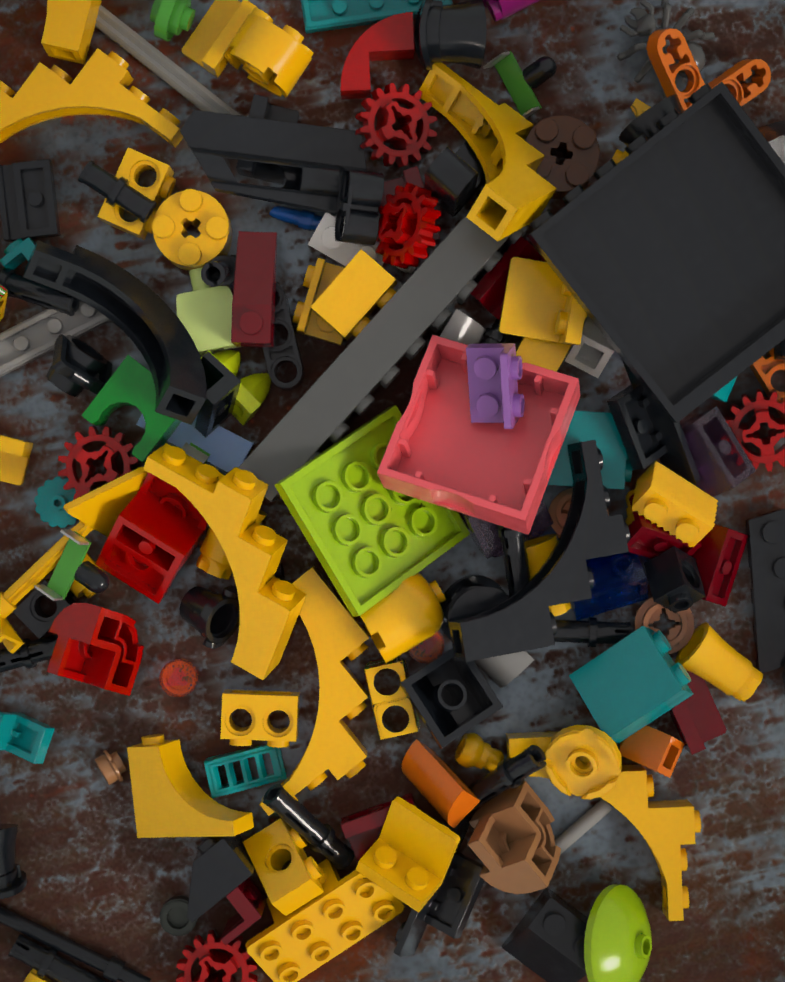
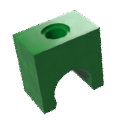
(133, 386)

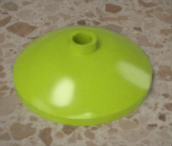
(617, 937)

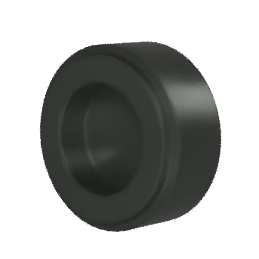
(174, 916)

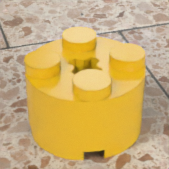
(268, 53)
(188, 209)

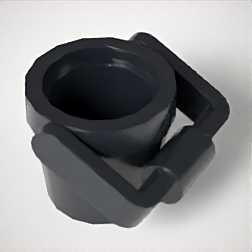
(76, 367)
(212, 613)

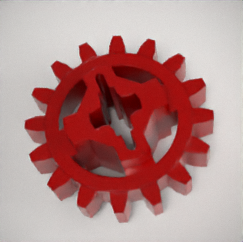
(387, 114)
(407, 226)
(746, 433)
(85, 457)
(209, 957)

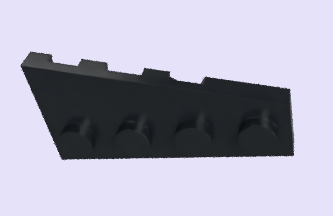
(767, 568)

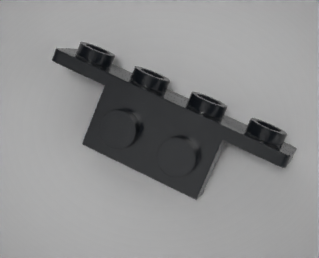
(649, 433)
(450, 904)

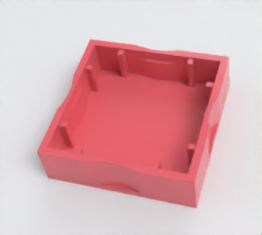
(478, 465)

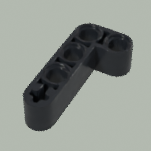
(454, 178)

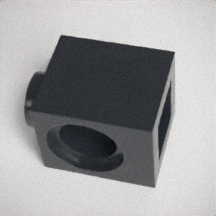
(674, 580)
(32, 615)

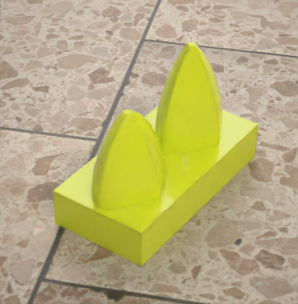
(252, 388)

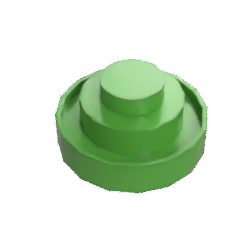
(171, 17)

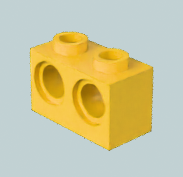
(131, 168)
(260, 705)

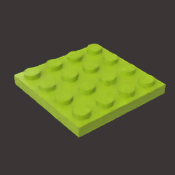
(358, 528)

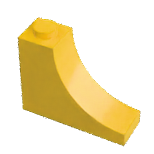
(170, 799)

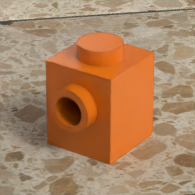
(652, 750)

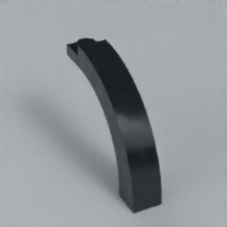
(139, 313)

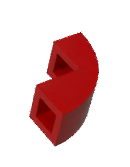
(384, 40)

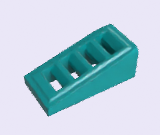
(218, 789)

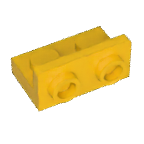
(309, 323)

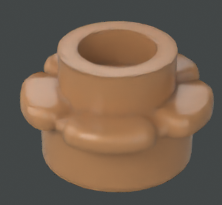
(111, 766)

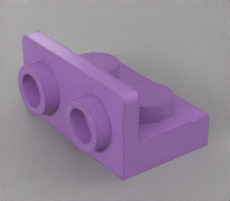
(494, 383)

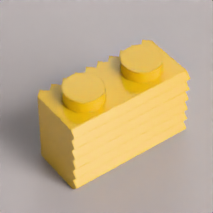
(674, 504)

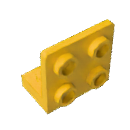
(539, 304)
(409, 855)

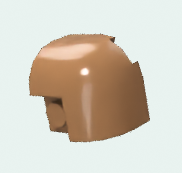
(515, 841)

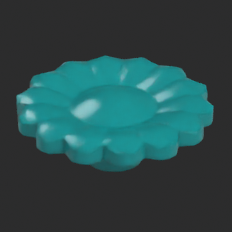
(51, 501)

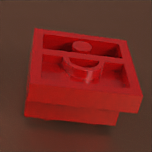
(152, 538)

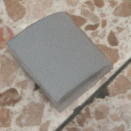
(463, 329)
(505, 667)

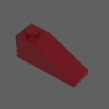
(254, 290)

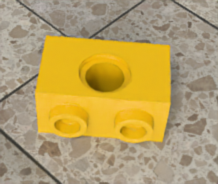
(269, 852)

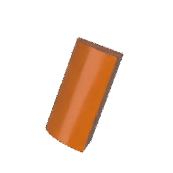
(438, 783)

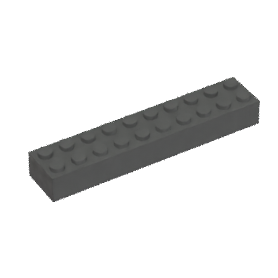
(377, 351)

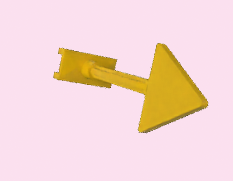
(95, 511)

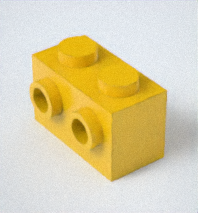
(355, 295)

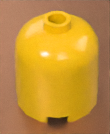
(405, 617)

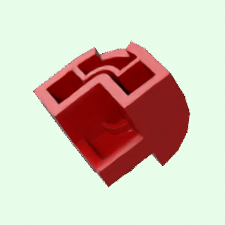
(96, 647)

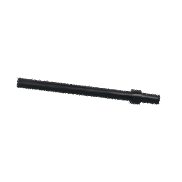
(112, 969)

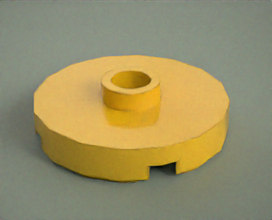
(577, 777)

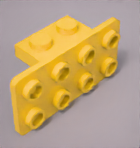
(322, 927)

